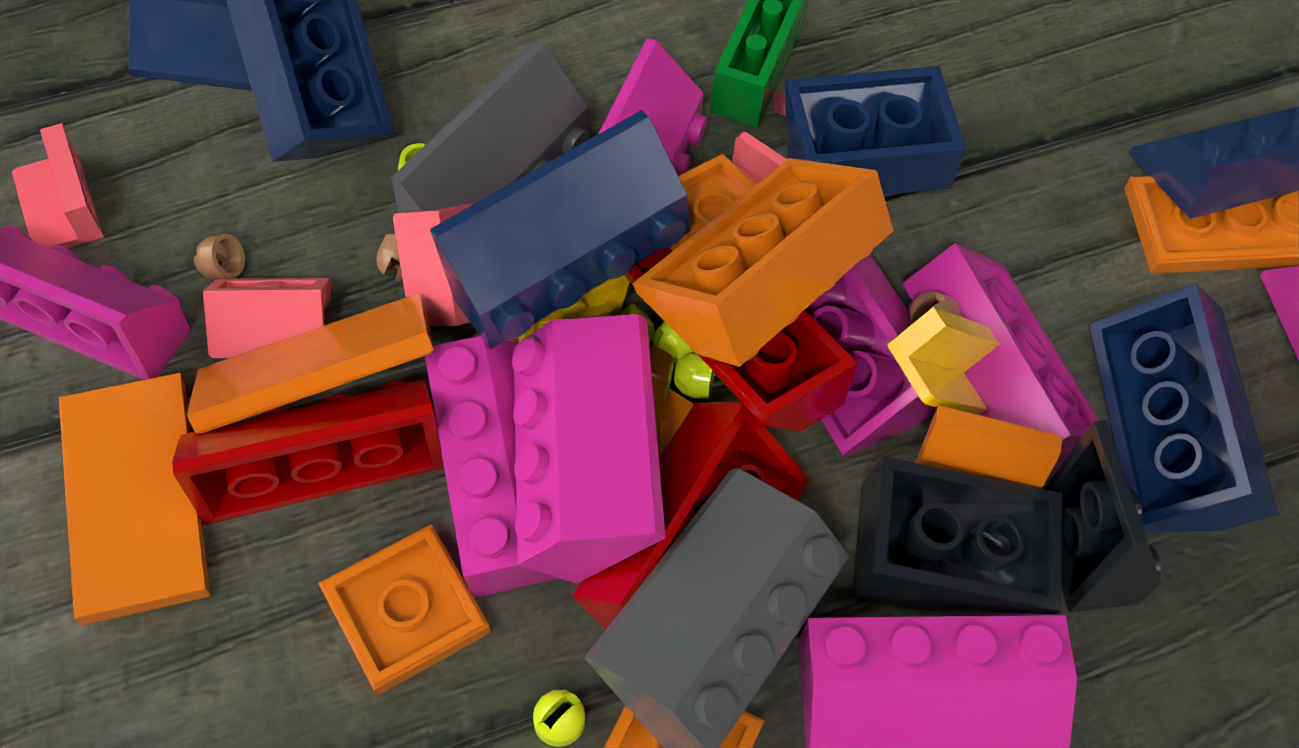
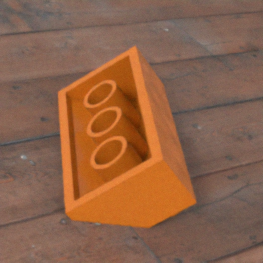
(767, 257)

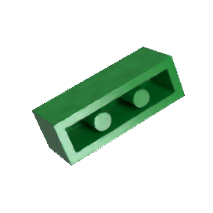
(755, 58)

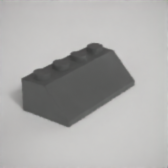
(499, 137)
(718, 612)

